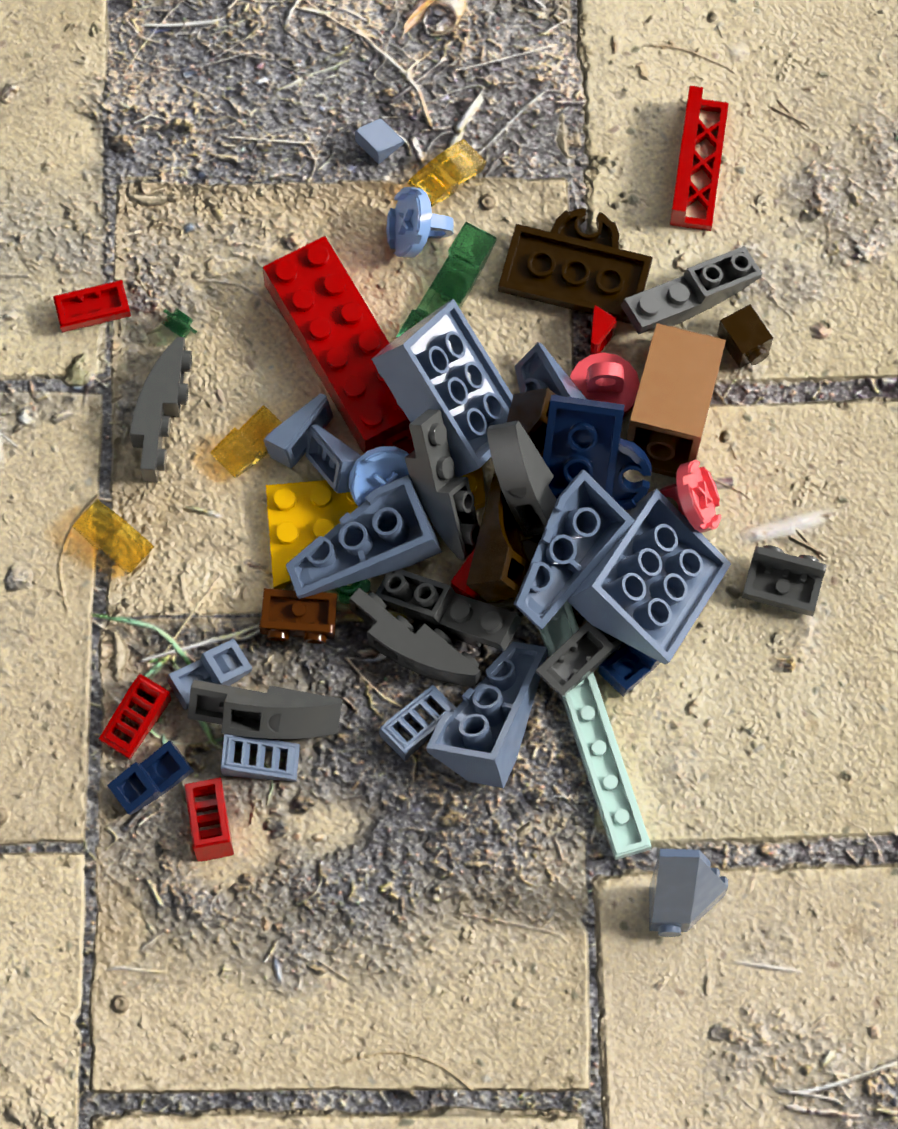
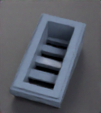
(290, 439)
(334, 461)
(396, 741)
(262, 745)

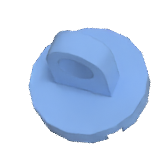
(414, 223)
(375, 470)

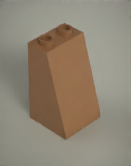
(675, 396)

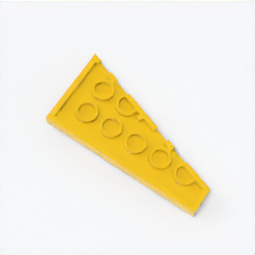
(310, 510)

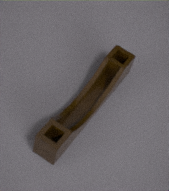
(499, 554)

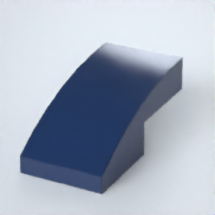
(626, 668)
(151, 778)

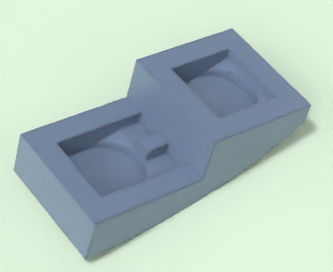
(218, 665)

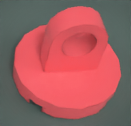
(607, 379)
(695, 496)

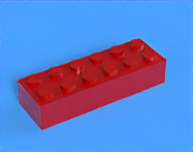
(337, 338)

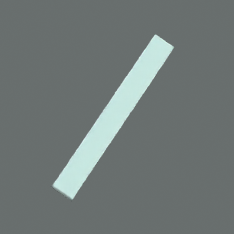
(599, 750)

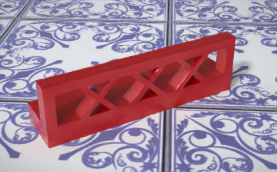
(688, 153)

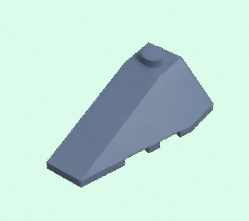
(374, 539)
(574, 542)

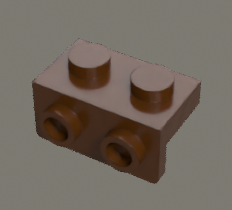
(305, 617)

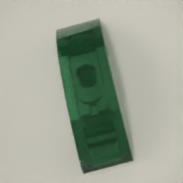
(458, 274)

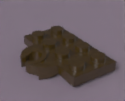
(573, 266)

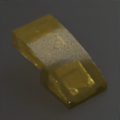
(448, 170)
(245, 446)
(113, 536)

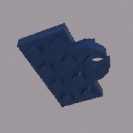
(587, 438)

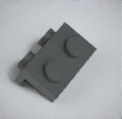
(784, 580)

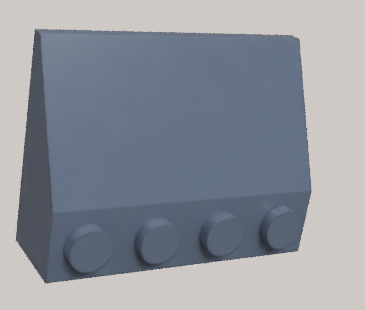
(448, 370)
(652, 580)

